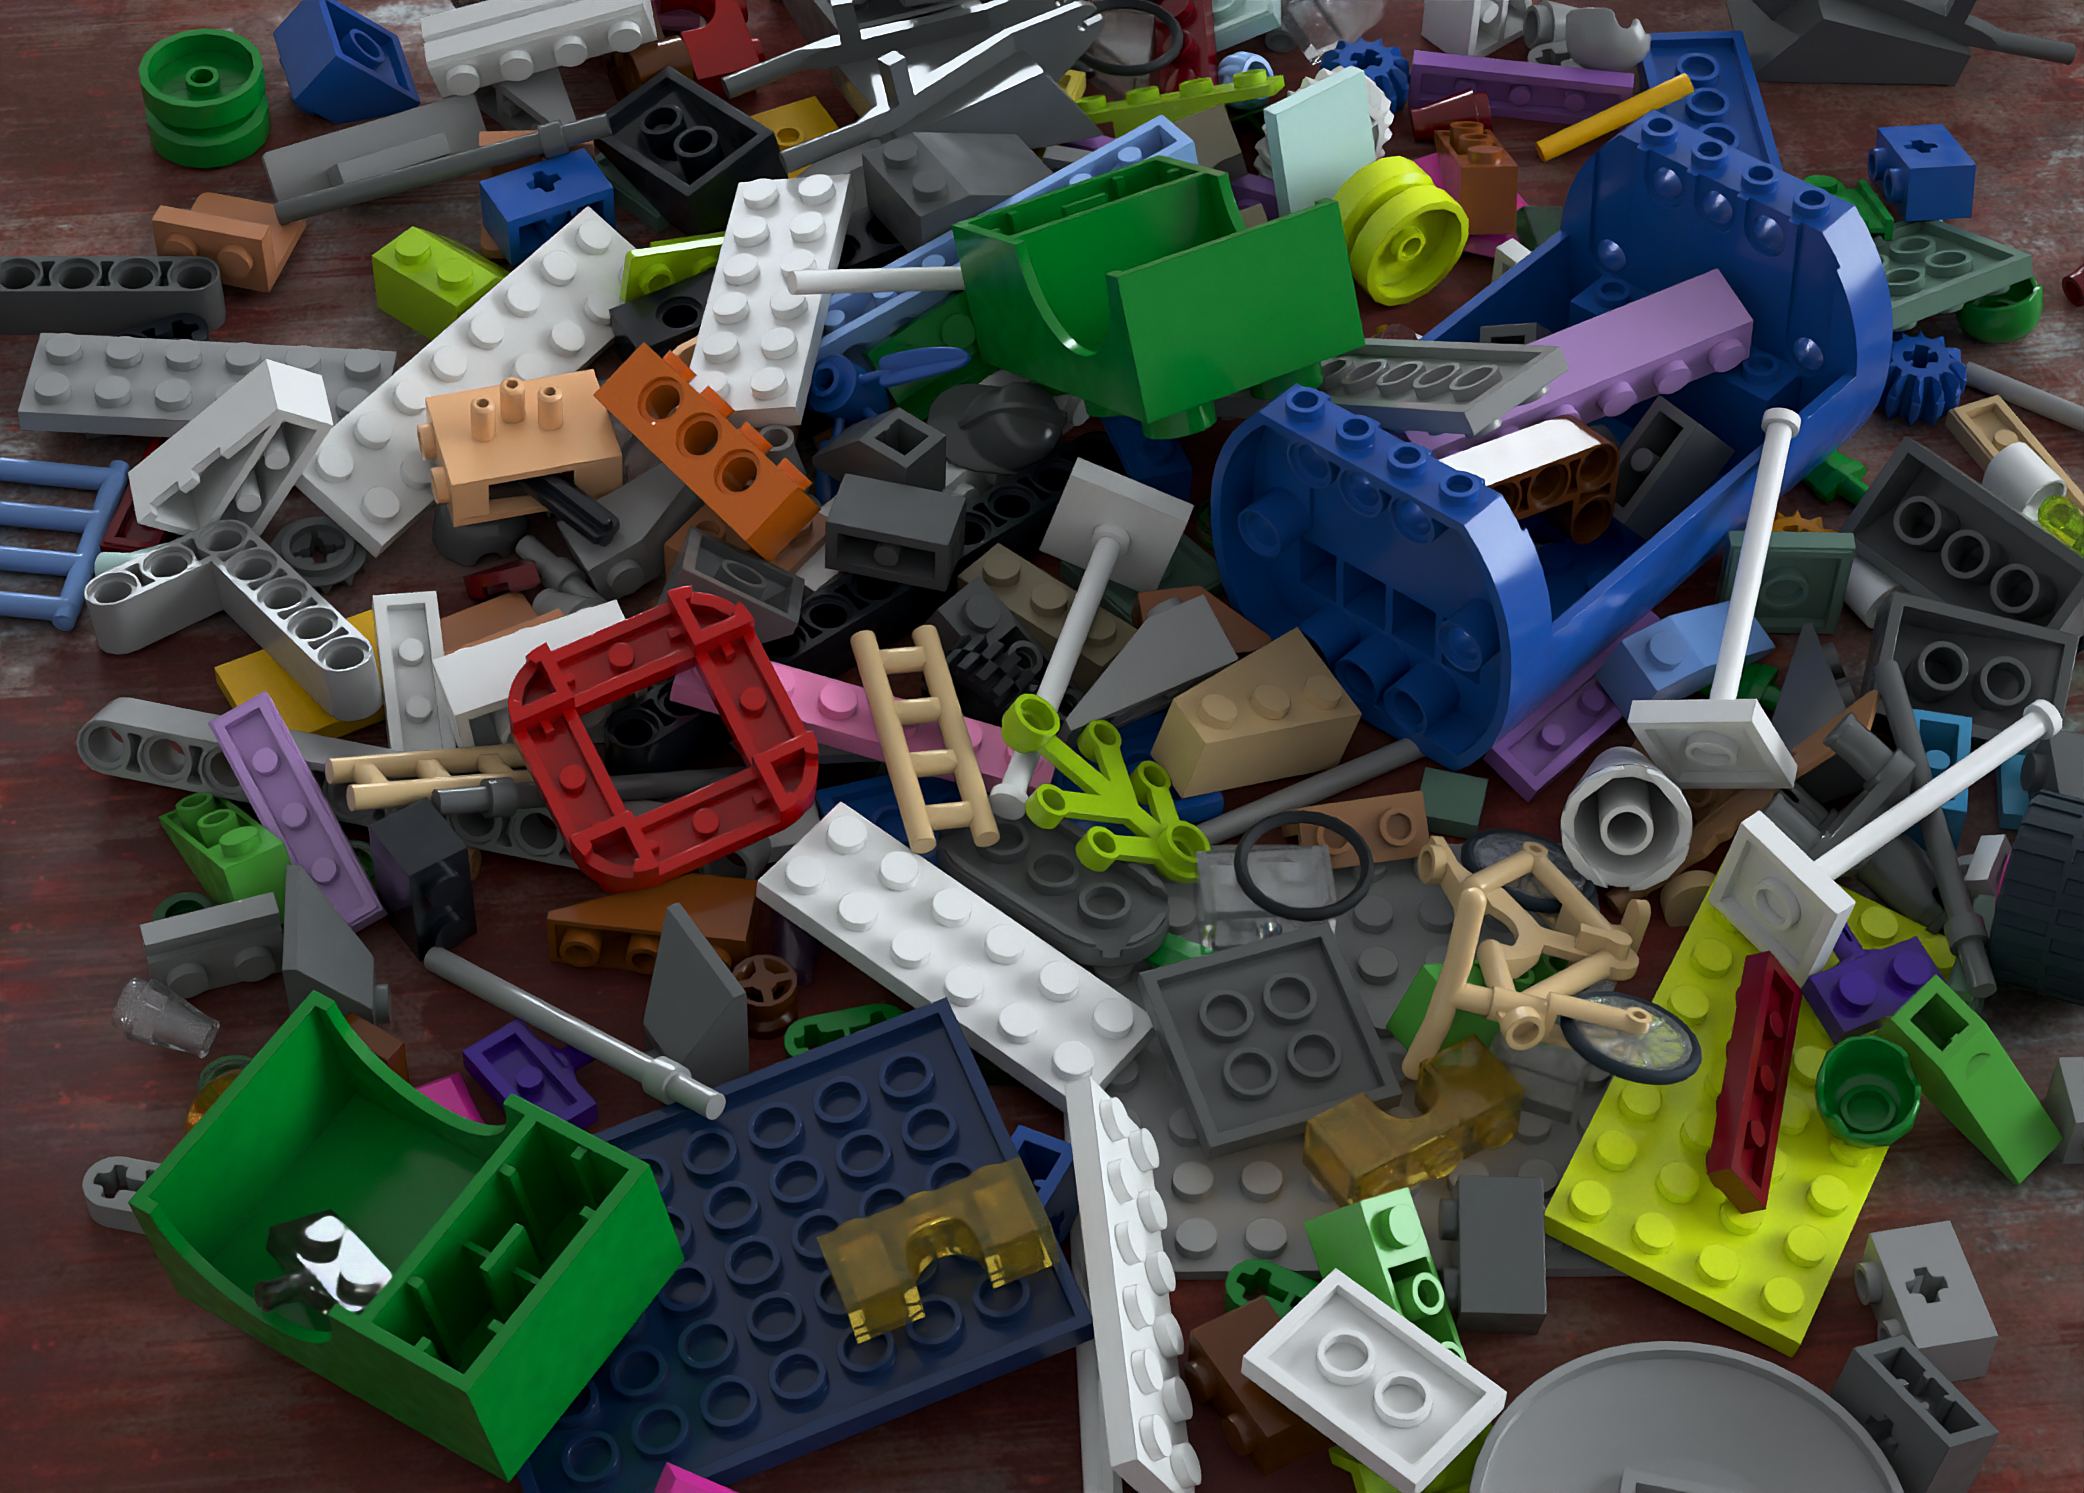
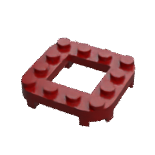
(625, 658)

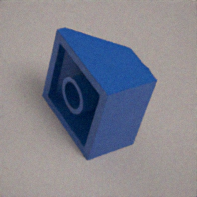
(343, 64)

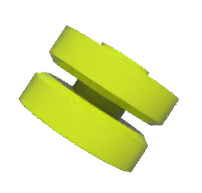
(1399, 230)

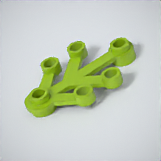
(1109, 795)

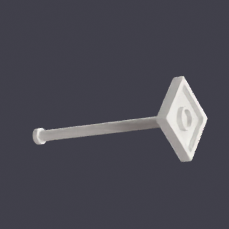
(1116, 534)
(1725, 738)
(1793, 903)

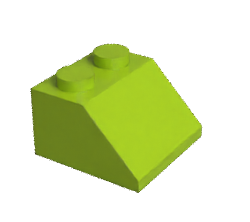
(431, 280)

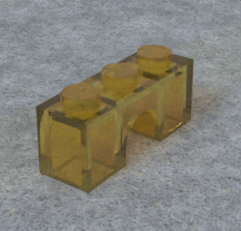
(1465, 1107)
(984, 1216)

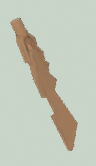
(1727, 816)

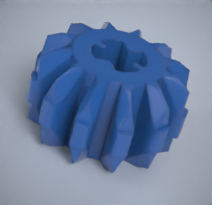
(1379, 64)
(1922, 379)

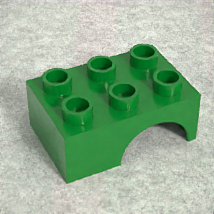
(1158, 294)
(505, 1243)

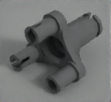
(1900, 869)

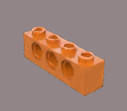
(765, 513)

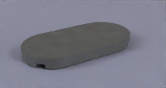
(1044, 887)

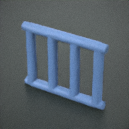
(93, 523)

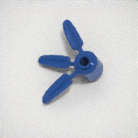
(854, 394)

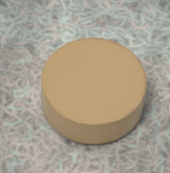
(1684, 896)

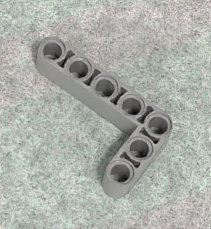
(239, 573)

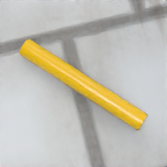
(1614, 117)

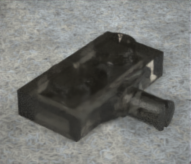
(321, 1265)

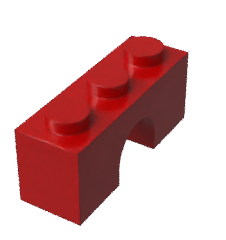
(721, 44)

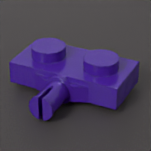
(1866, 985)
(532, 1069)

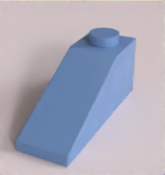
(1673, 657)

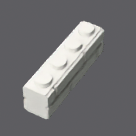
(522, 37)

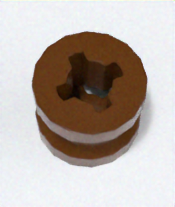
(776, 984)

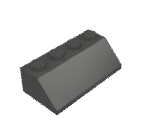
(1965, 544)

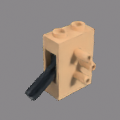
(525, 452)

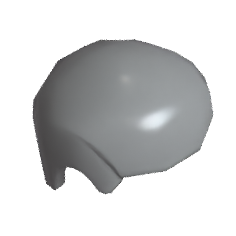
(1599, 42)

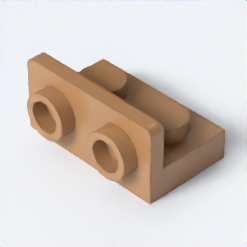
(1390, 825)

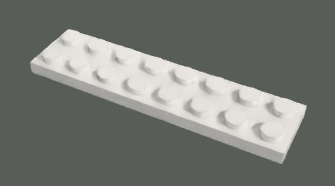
(530, 326)

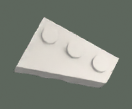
(235, 454)

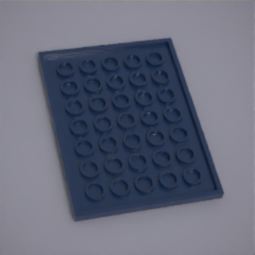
(747, 1338)

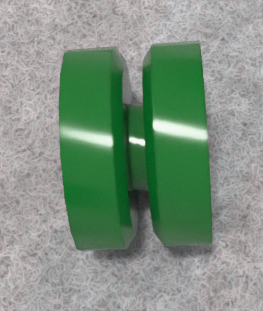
(205, 98)

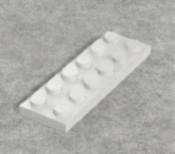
(754, 335)
(940, 940)
(1130, 1295)

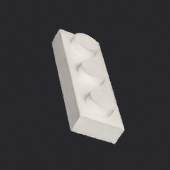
(406, 644)

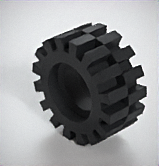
(985, 678)

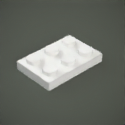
(1373, 1383)

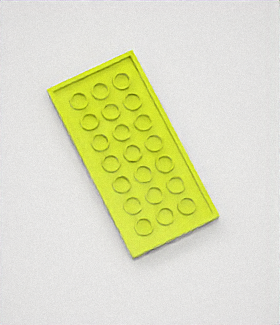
(1640, 1171)

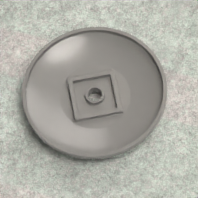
(1678, 1424)

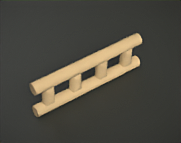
(430, 766)
(907, 766)

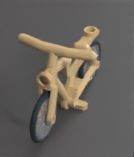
(1525, 871)

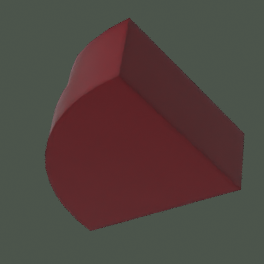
(514, 575)

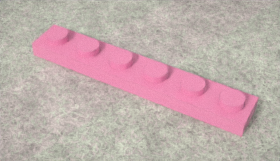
(843, 720)

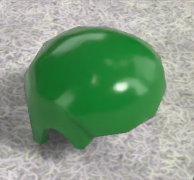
(2003, 316)
(1867, 1092)

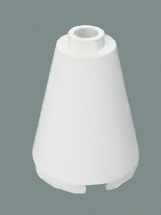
(1626, 822)

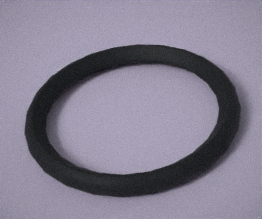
(1138, 69)
(1294, 913)

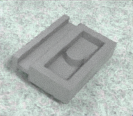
(215, 946)

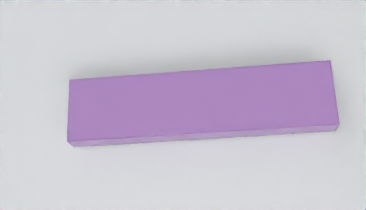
(295, 807)

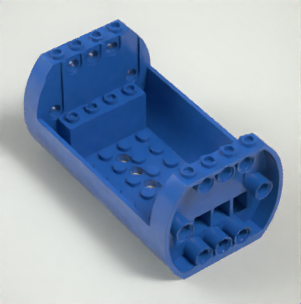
(1420, 573)

